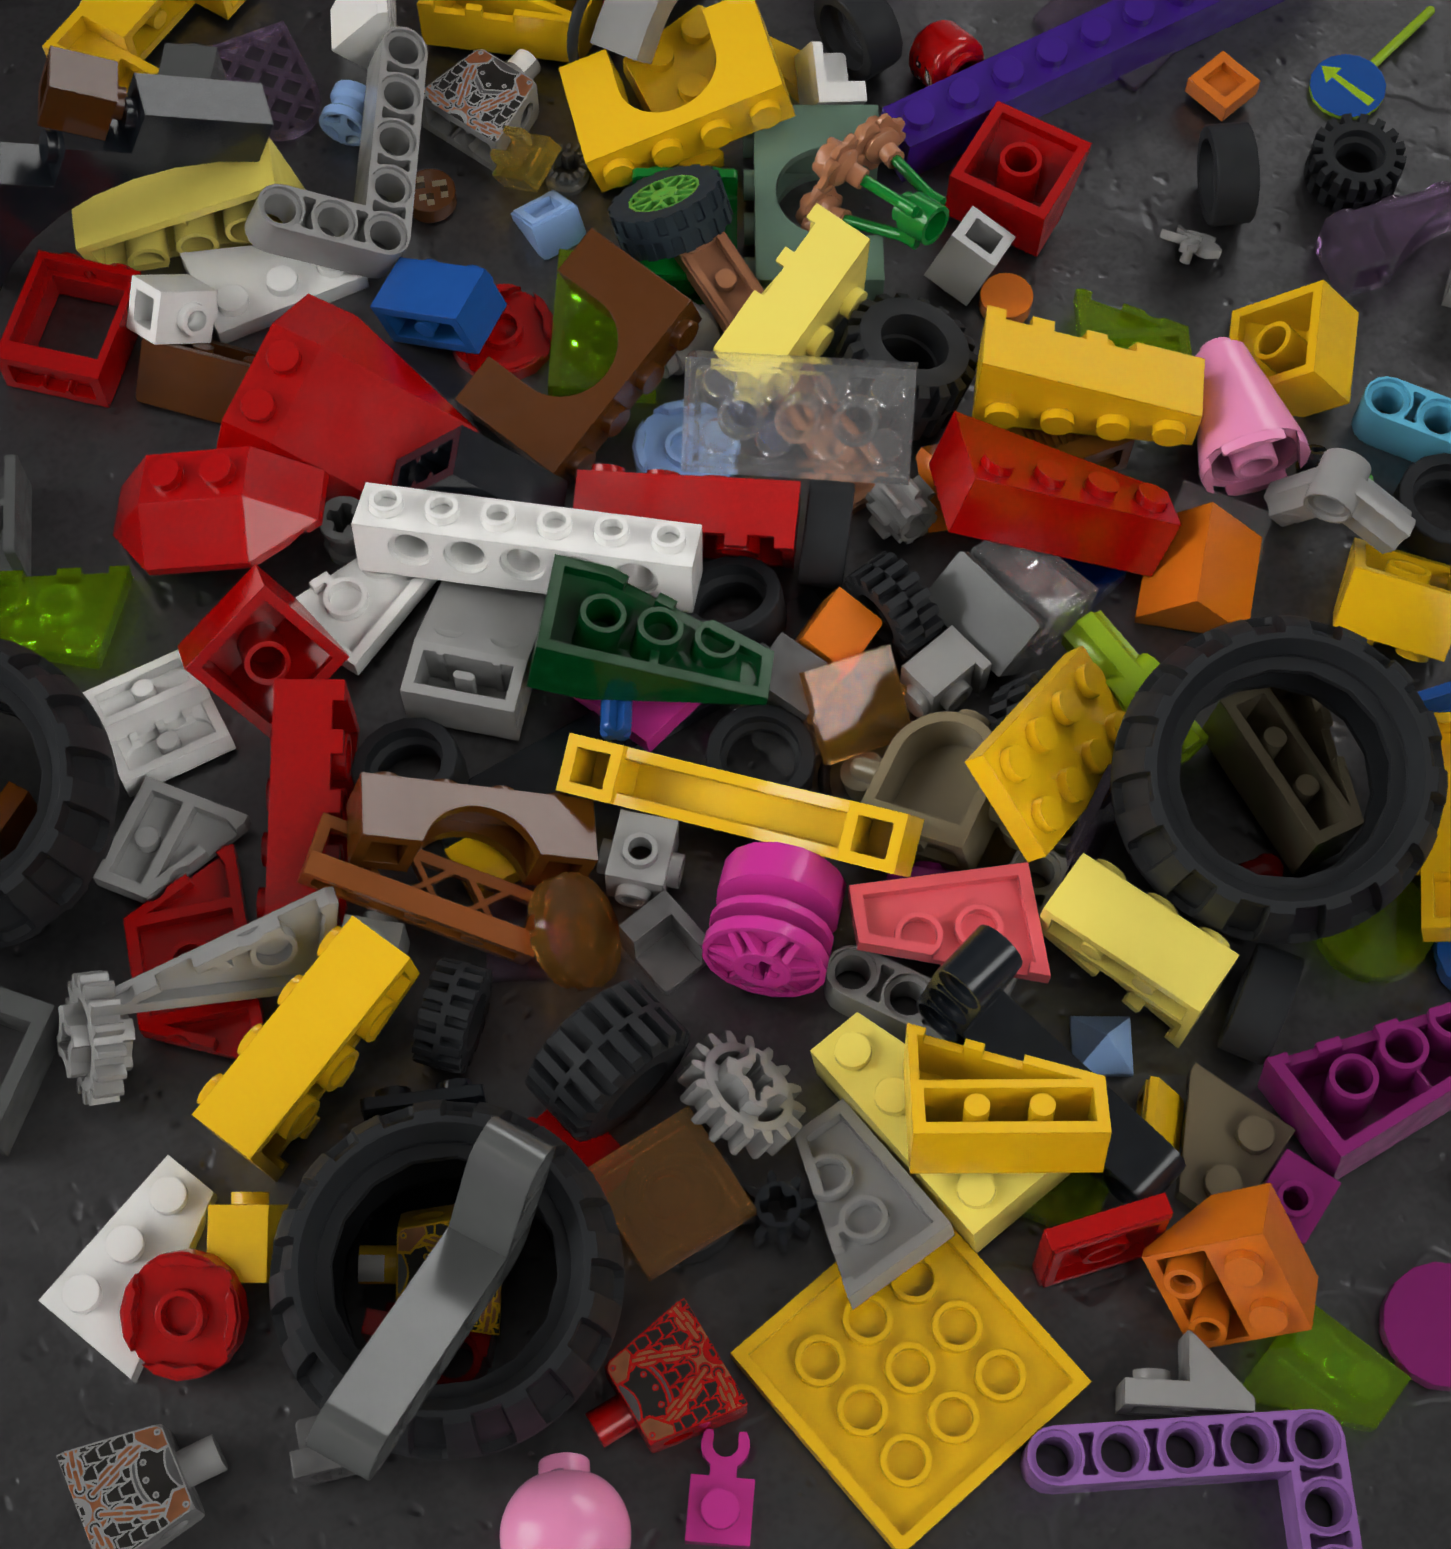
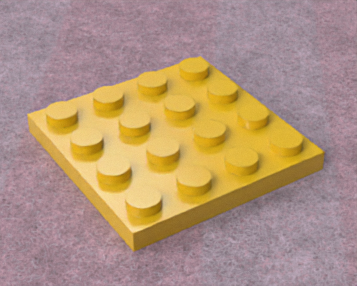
(913, 1386)

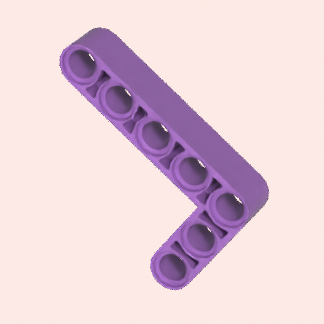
(1214, 1464)

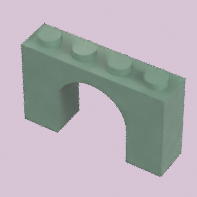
(781, 163)

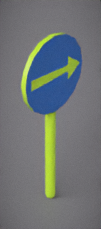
(1353, 83)

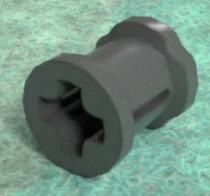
(338, 529)

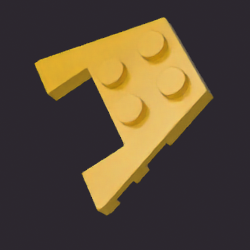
(685, 67)

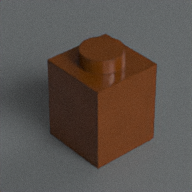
(79, 93)

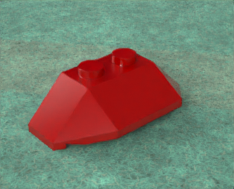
(216, 508)

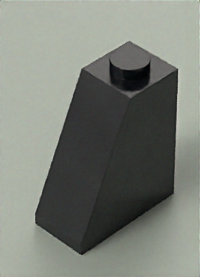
(478, 467)

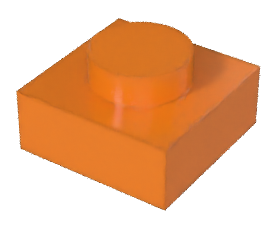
(1222, 86)

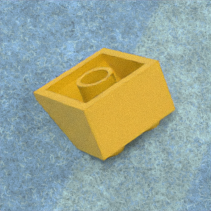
(1302, 345)
(1396, 601)

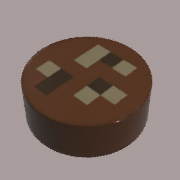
(434, 196)

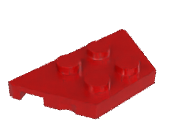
(180, 920)

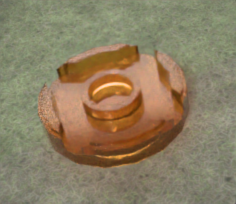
(574, 932)

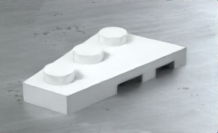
(262, 286)

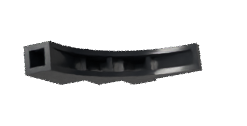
(162, 128)

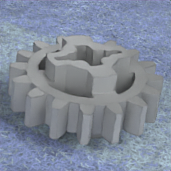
(95, 1038)
(741, 1094)

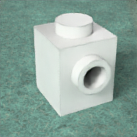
(172, 309)

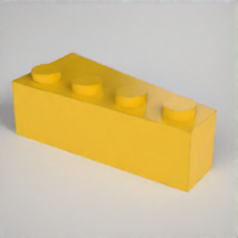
(1084, 384)
(306, 1045)

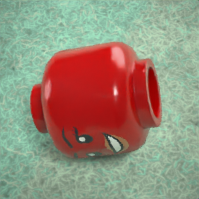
(943, 51)

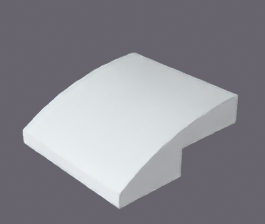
(159, 721)

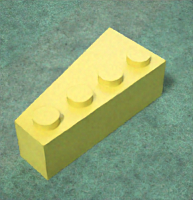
(176, 211)
(867, 1071)

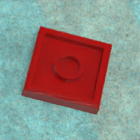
(1100, 1240)

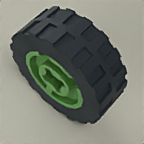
(670, 212)

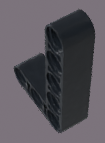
(970, 1003)

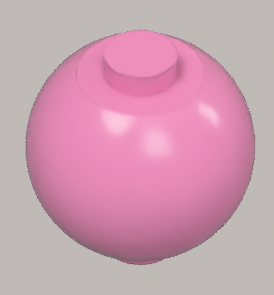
(565, 1509)

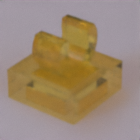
(525, 159)

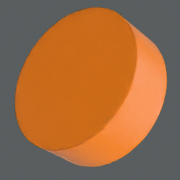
(1009, 293)

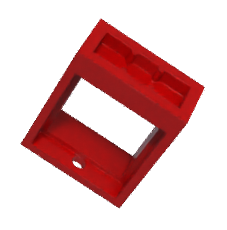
(58, 372)

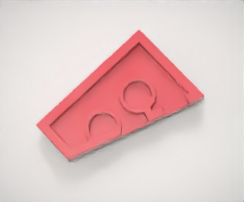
(935, 913)

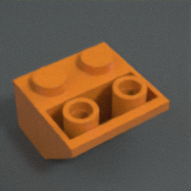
(1235, 1269)

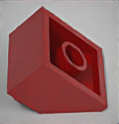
(1018, 175)
(254, 638)

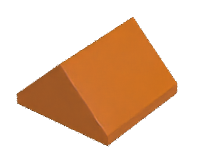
(1204, 574)

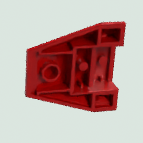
(334, 399)

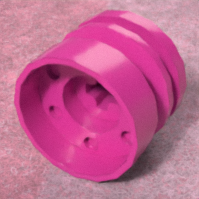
(774, 919)

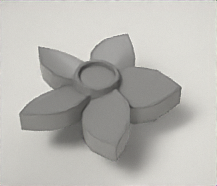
(1192, 242)

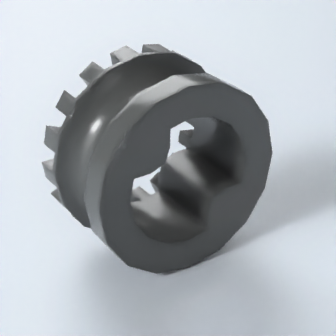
(564, 183)

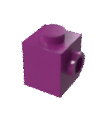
(1302, 1191)

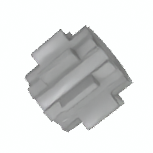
(901, 509)

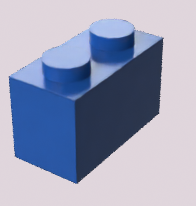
(439, 305)

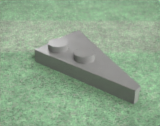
(240, 964)

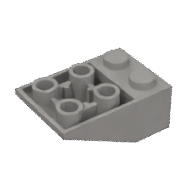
(474, 659)

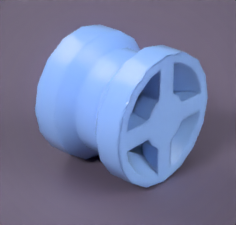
(344, 116)

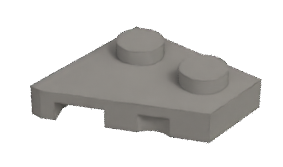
(165, 838)

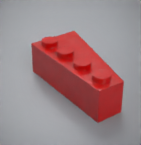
(1048, 500)
(735, 513)
(309, 776)

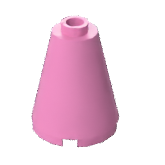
(1244, 424)

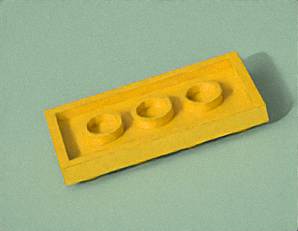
(1050, 753)

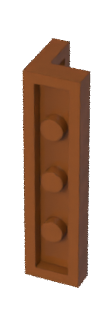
(419, 903)

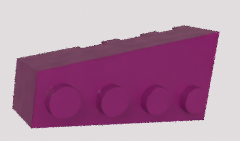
(1363, 1090)

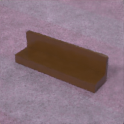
(192, 377)

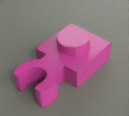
(719, 1502)

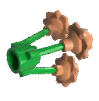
(918, 215)

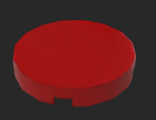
(519, 338)
(184, 1314)

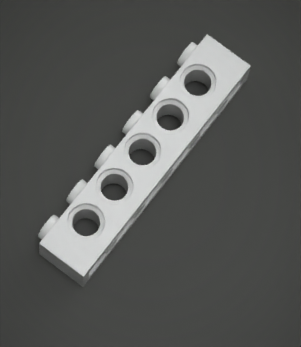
(516, 542)

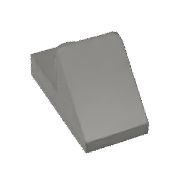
(1201, 1388)

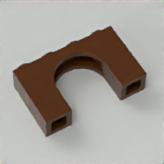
(569, 430)

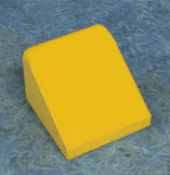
(1161, 1109)

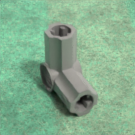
(1344, 494)

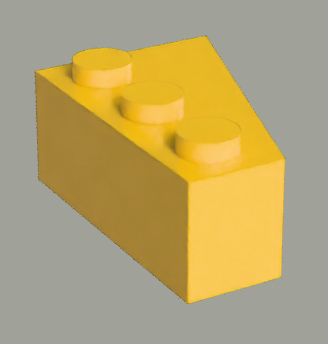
(507, 25)

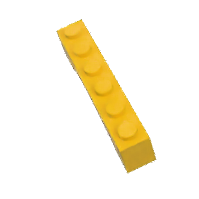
(740, 804)

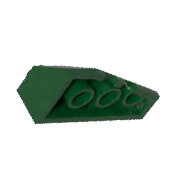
(623, 644)

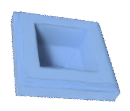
(1103, 1044)

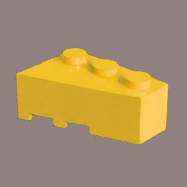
(999, 1112)

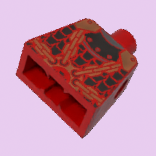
(667, 1385)

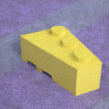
(808, 296)
(1137, 943)

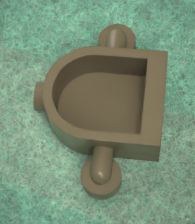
(929, 779)

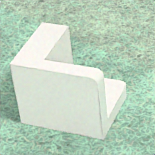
(824, 78)

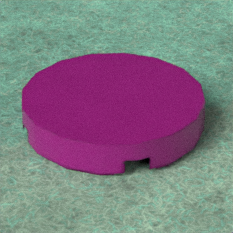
(1418, 1324)

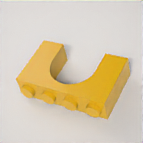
(739, 100)

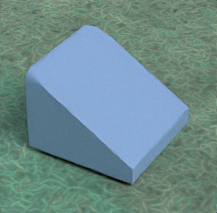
(550, 224)

